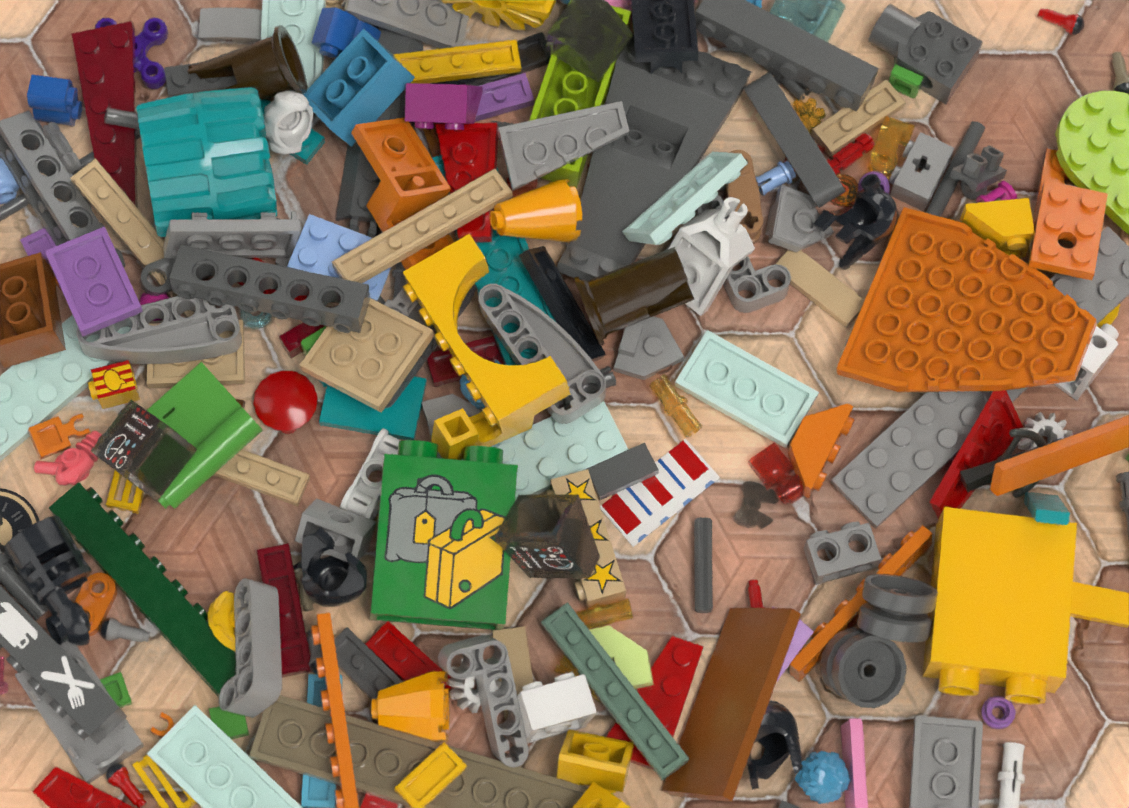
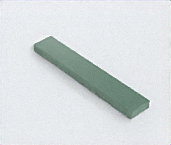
(615, 691)

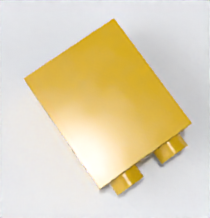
(1000, 604)

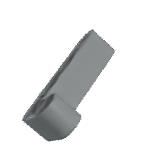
(752, 280)
(257, 651)
(491, 702)

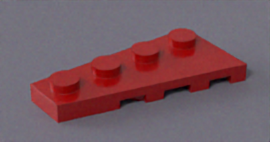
(466, 157)
(983, 444)
(666, 698)
(66, 791)

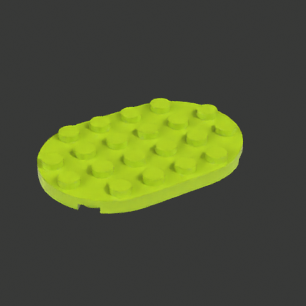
(1096, 149)

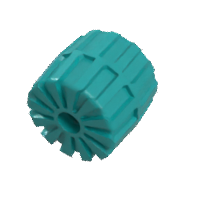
(207, 156)

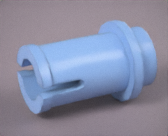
(776, 177)

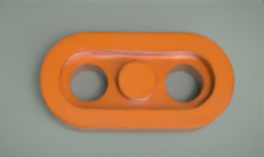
(94, 603)

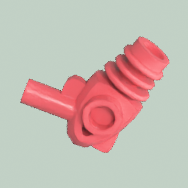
(72, 464)

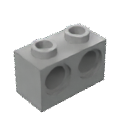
(845, 560)

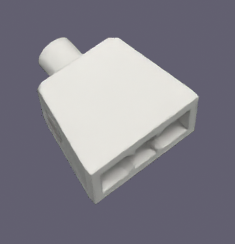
(1097, 355)

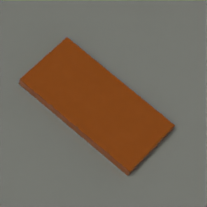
(732, 702)

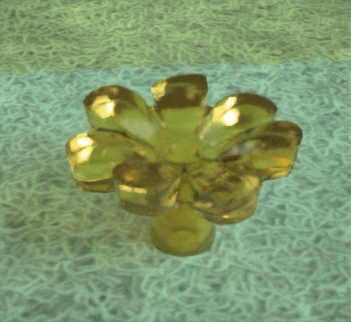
(809, 113)

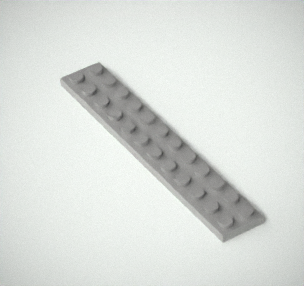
(940, 421)

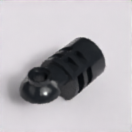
(51, 570)

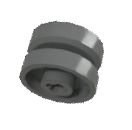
(897, 608)
(863, 668)

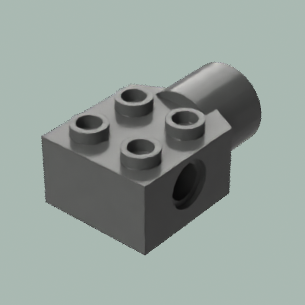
(927, 48)

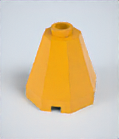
(415, 707)

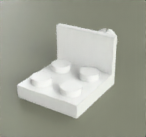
(710, 249)

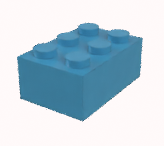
(357, 86)

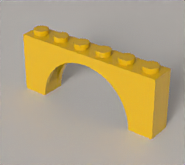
(507, 391)

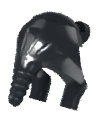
(867, 220)
(330, 579)
(780, 739)

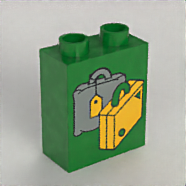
(438, 537)

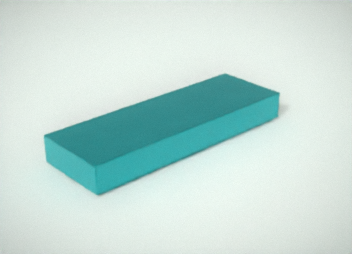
(1047, 508)

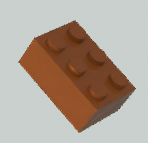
(28, 311)

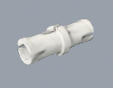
(1011, 775)

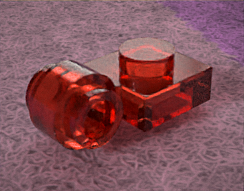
(772, 468)

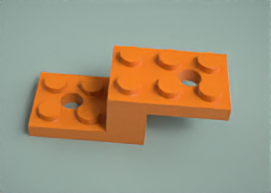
(407, 177)
(1067, 215)

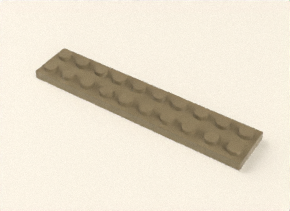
(296, 739)

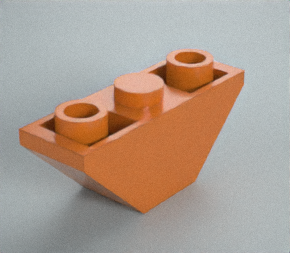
(817, 443)

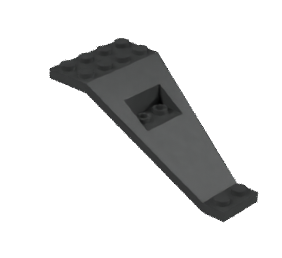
(670, 129)

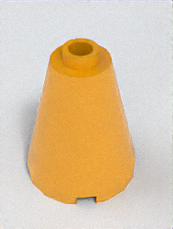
(540, 214)

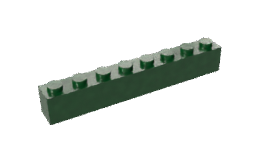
(145, 584)

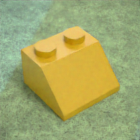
(1003, 222)
(595, 759)

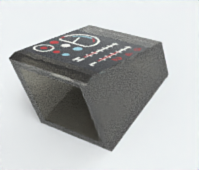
(144, 450)
(549, 537)

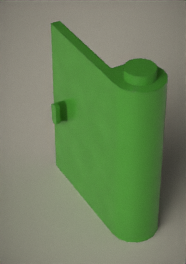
(210, 421)

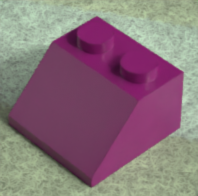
(442, 104)

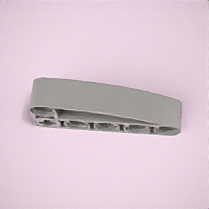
(547, 339)
(171, 341)

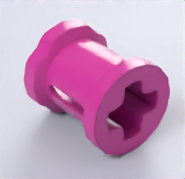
(1003, 191)

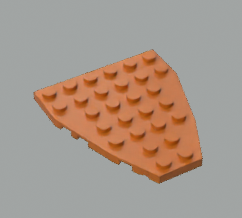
(961, 316)

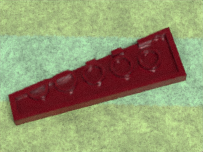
(107, 80)

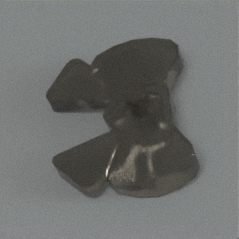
(754, 495)

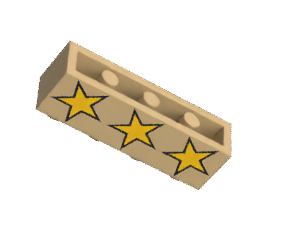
(606, 580)

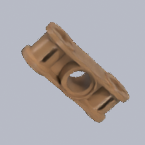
(747, 191)

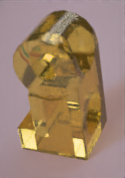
(891, 135)

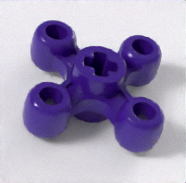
(143, 43)

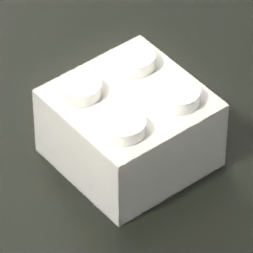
(555, 707)

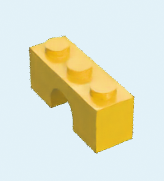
(458, 431)

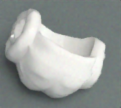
(288, 122)

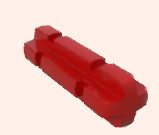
(851, 153)

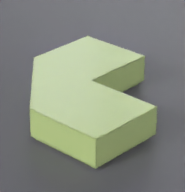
(628, 656)

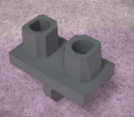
(979, 172)

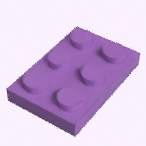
(93, 281)

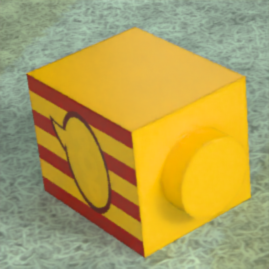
(114, 384)

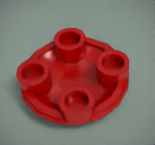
(285, 401)

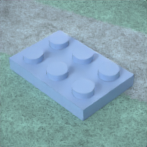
(323, 243)

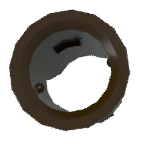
(266, 65)
(634, 292)

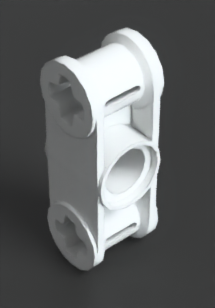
(364, 495)

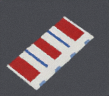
(653, 501)

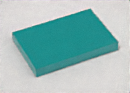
(350, 414)

